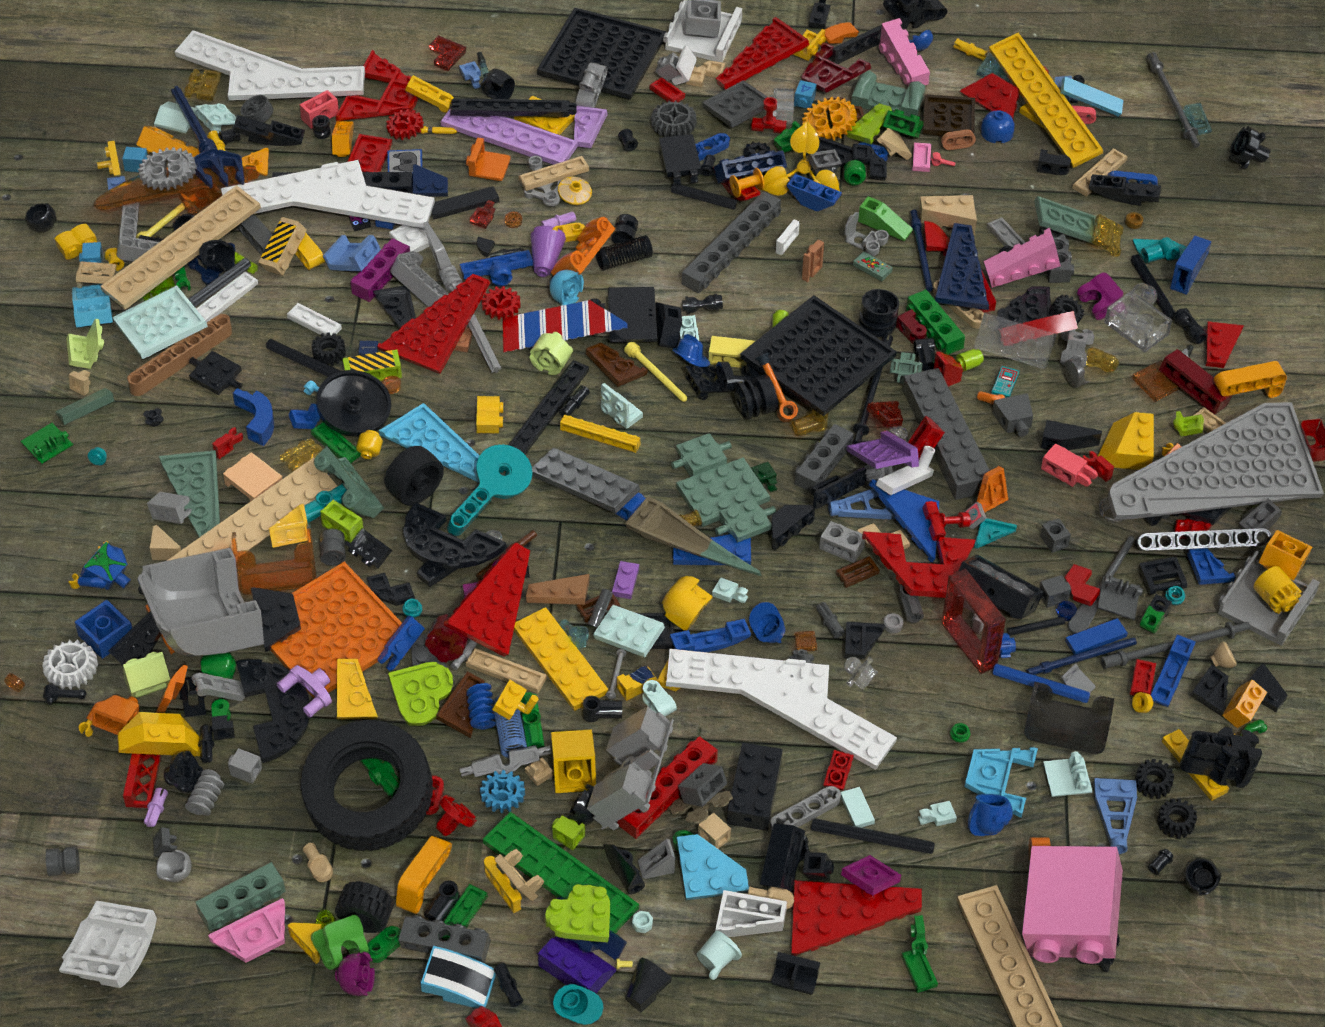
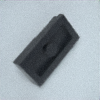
(819, 15)

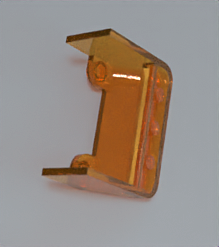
(275, 575)

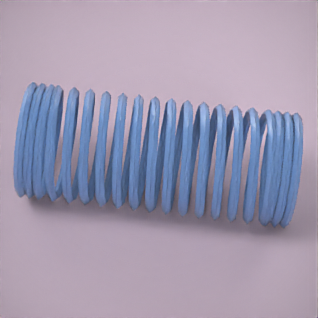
(510, 741)

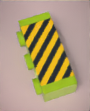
(377, 364)

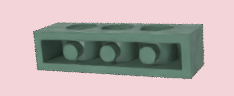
(246, 887)

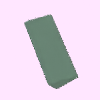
(85, 406)

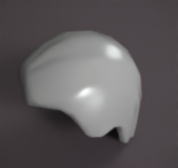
(173, 866)

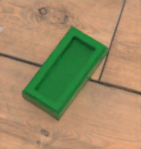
(919, 970)

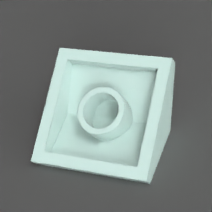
(172, 118)

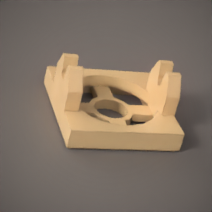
(92, 267)
(507, 865)

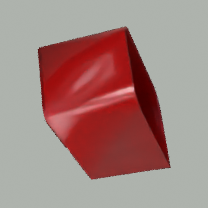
(1309, 429)

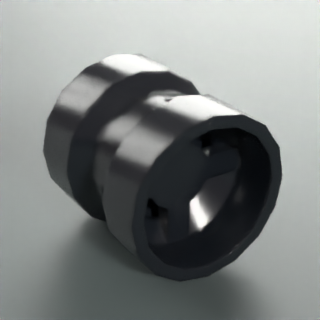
(321, 127)

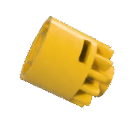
(1277, 590)

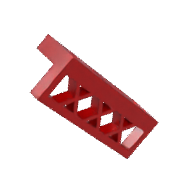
(133, 780)

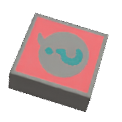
(976, 514)

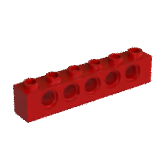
(664, 796)

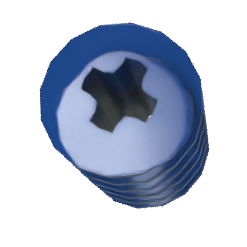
(480, 706)

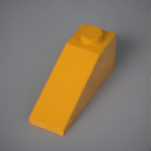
(342, 138)

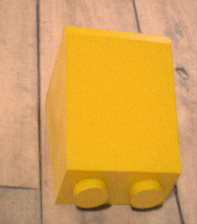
(573, 760)

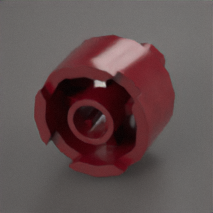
(445, 642)

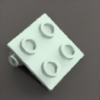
(215, 116)
(1068, 776)

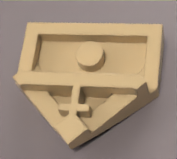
(894, 143)

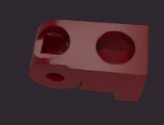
(910, 326)

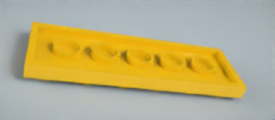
(559, 658)

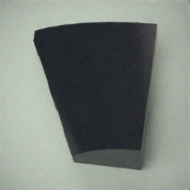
(646, 984)

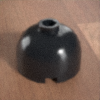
(579, 808)

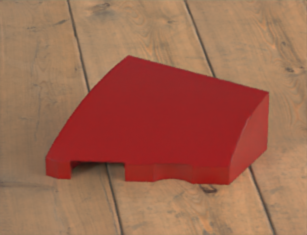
(935, 238)

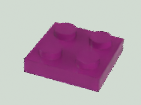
(871, 875)

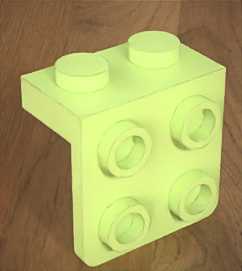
(84, 350)

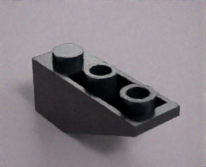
(1069, 436)

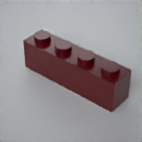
(1194, 381)

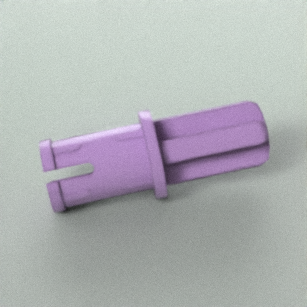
(559, 220)
(155, 807)

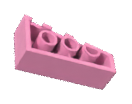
(1023, 260)

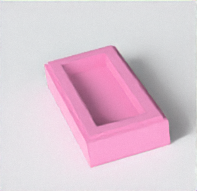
(921, 157)

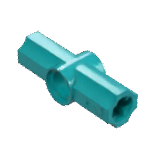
(322, 500)

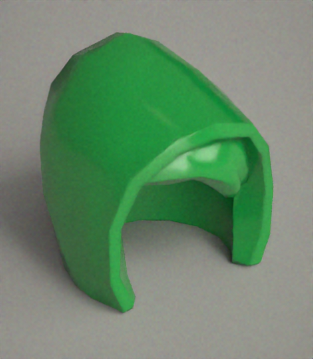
(219, 665)

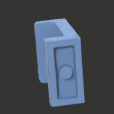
(351, 256)

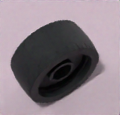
(413, 475)

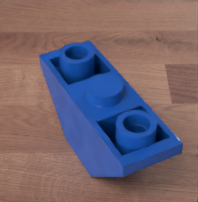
(812, 194)

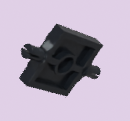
(215, 372)

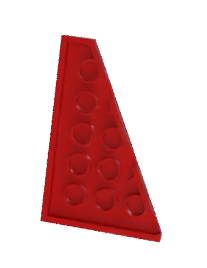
(768, 48)
(492, 607)

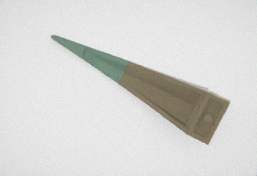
(664, 526)

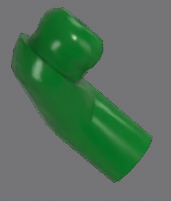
(1257, 725)

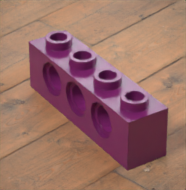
(377, 271)

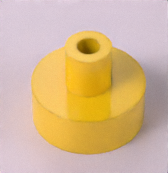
(1142, 702)

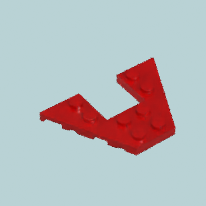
(392, 100)
(920, 578)

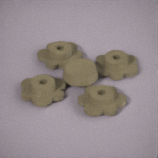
(700, 813)

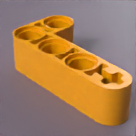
(1261, 376)
(420, 873)

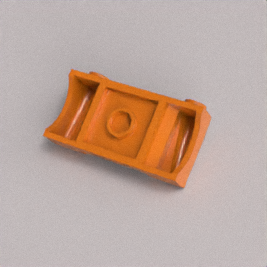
(591, 240)

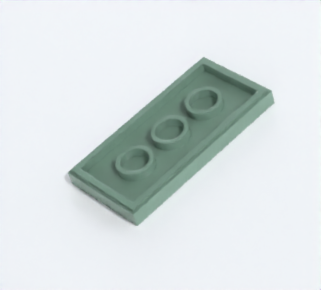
(1065, 219)

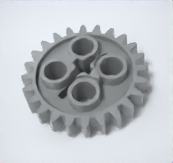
(154, 168)

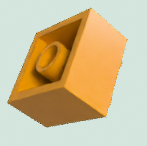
(1285, 553)

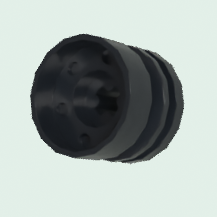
(879, 312)
(755, 396)

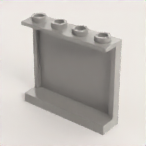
(1245, 605)

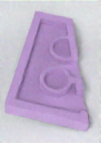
(588, 124)

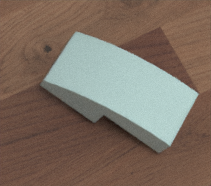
(689, 327)

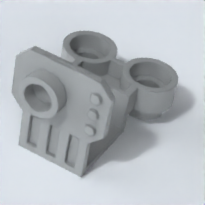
(871, 242)
(1076, 345)

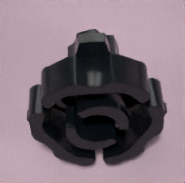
(1248, 144)

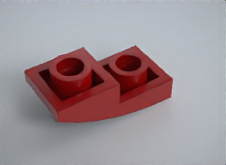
(839, 770)

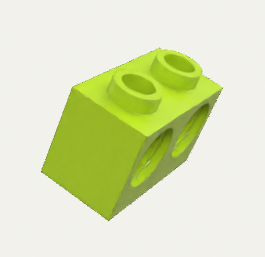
(340, 518)

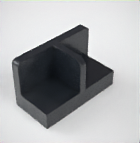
(795, 973)

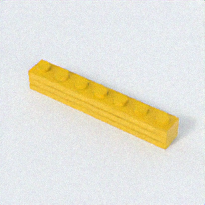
(600, 433)

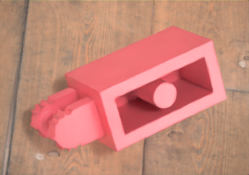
(1067, 466)

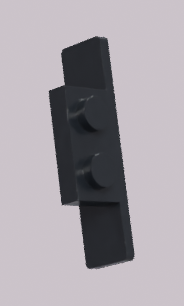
(837, 487)

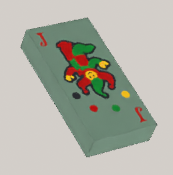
(872, 266)

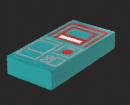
(1005, 381)

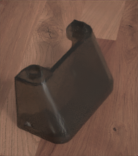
(1066, 723)

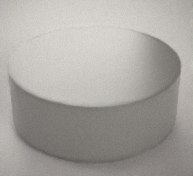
(893, 623)

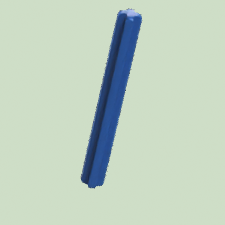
(1029, 679)

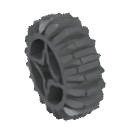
(673, 119)

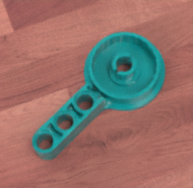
(492, 483)

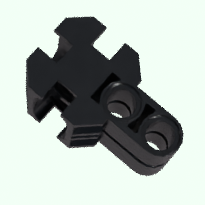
(915, 11)
(1214, 757)

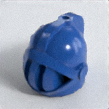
(989, 814)

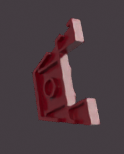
(830, 75)

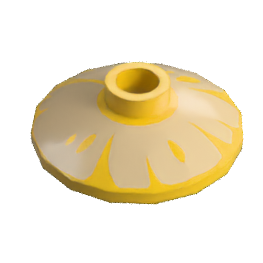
(574, 190)

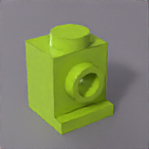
(568, 832)

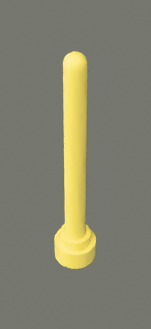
(163, 221)
(633, 350)

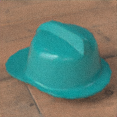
(578, 1004)

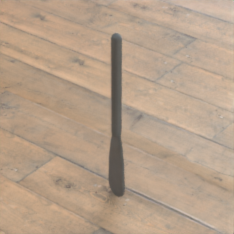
(1086, 613)

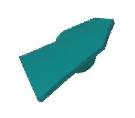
(1155, 250)

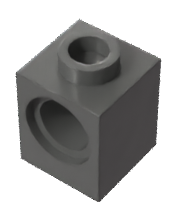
(1055, 535)
(1055, 591)

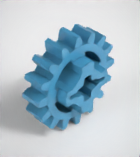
(502, 791)

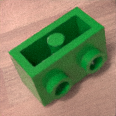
(904, 124)

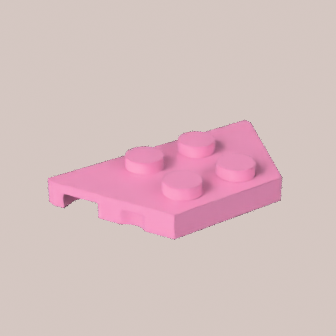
(253, 933)

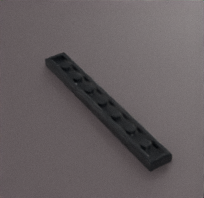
(549, 406)

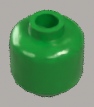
(854, 172)

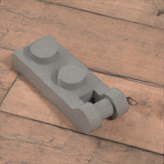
(218, 686)

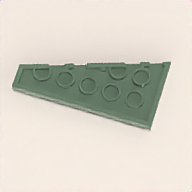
(196, 477)

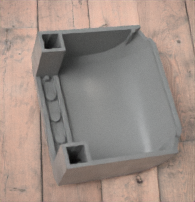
(200, 604)

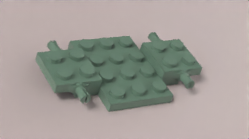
(722, 489)

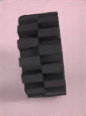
(1065, 304)
(329, 341)
(1159, 770)
(1173, 827)

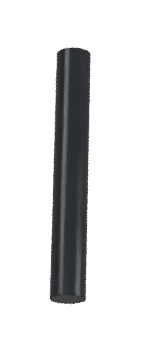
(1036, 626)

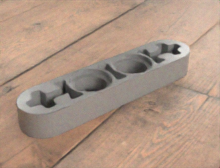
(808, 813)

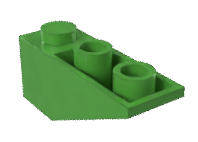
(881, 217)

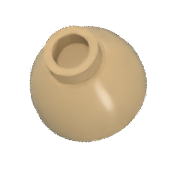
(1223, 656)

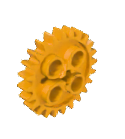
(841, 113)

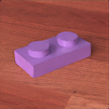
(625, 580)

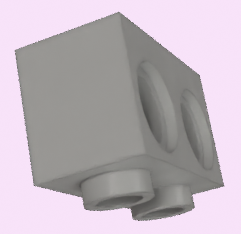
(842, 542)

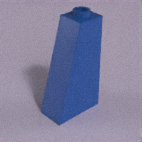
(1190, 264)

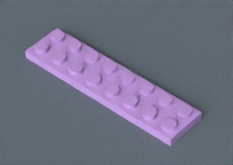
(513, 136)

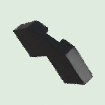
(876, 166)
(394, 595)

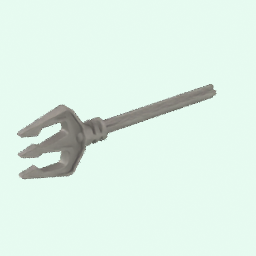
(450, 280)

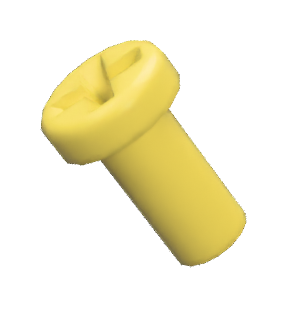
(618, 964)

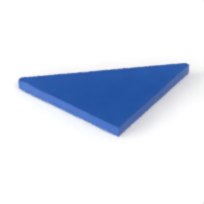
(910, 515)

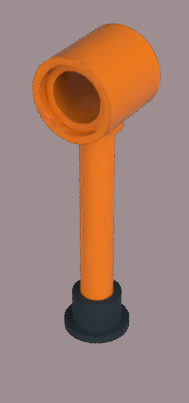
(764, 361)

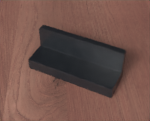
(782, 856)

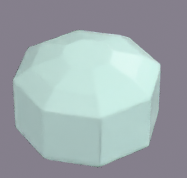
(642, 921)

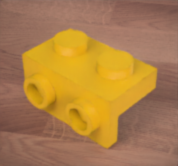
(815, 41)

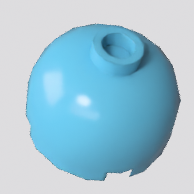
(566, 286)

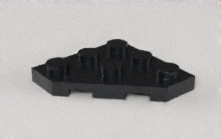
(1029, 306)

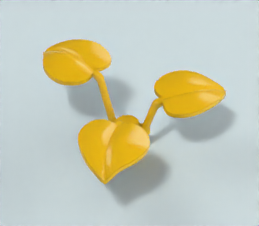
(802, 140)

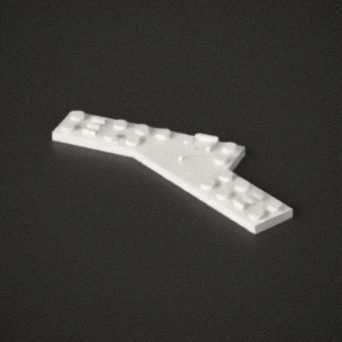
(341, 191)
(788, 689)

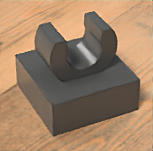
(162, 842)

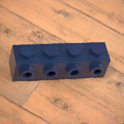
(744, 166)

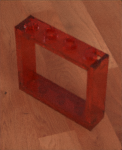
(982, 653)

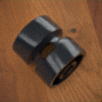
(625, 228)

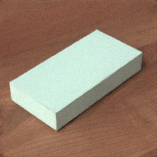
(857, 807)

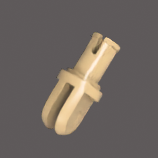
(318, 863)
(773, 893)

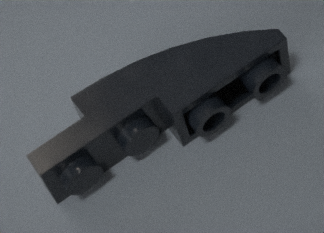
(269, 134)
(1120, 190)

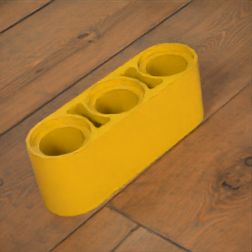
(309, 253)

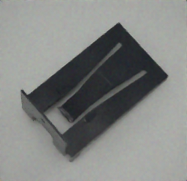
(196, 710)

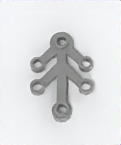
(549, 197)

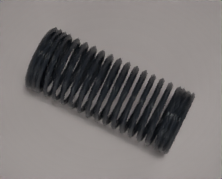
(604, 263)

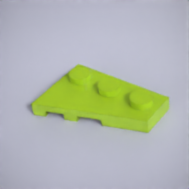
(869, 124)

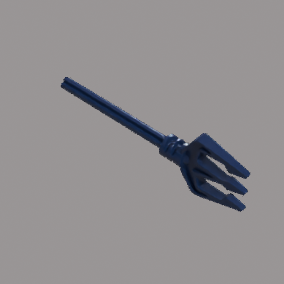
(209, 155)

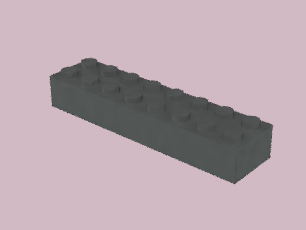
(957, 450)

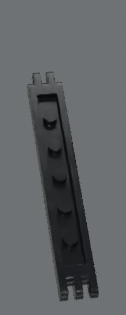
(512, 107)

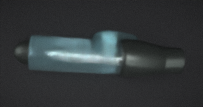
(481, 60)

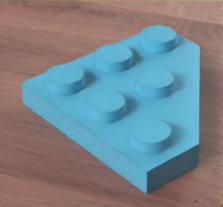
(708, 870)

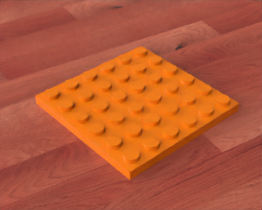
(337, 621)

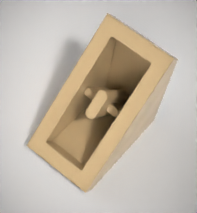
(162, 546)

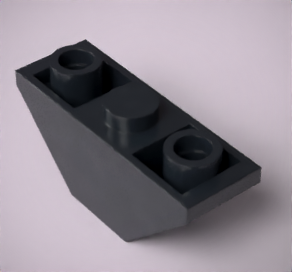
(668, 324)
(789, 522)

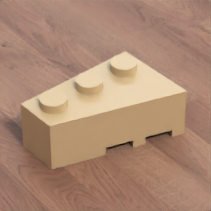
(948, 210)

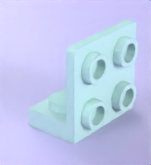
(618, 407)

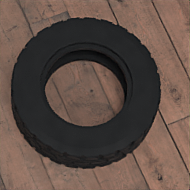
(355, 743)

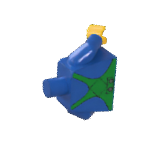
(103, 569)

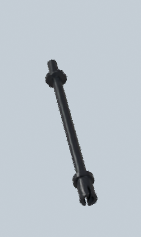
(861, 428)

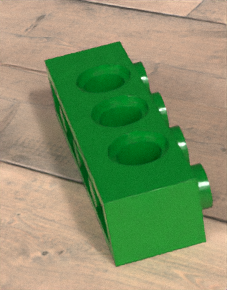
(939, 325)

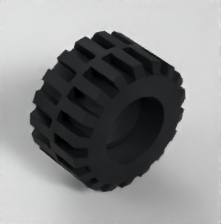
(366, 902)

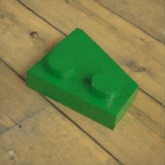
(782, 141)

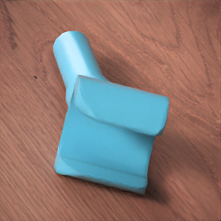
(310, 387)

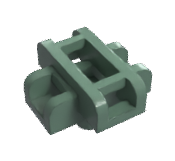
(905, 366)

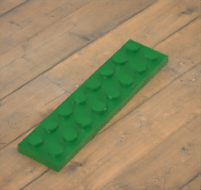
(555, 866)

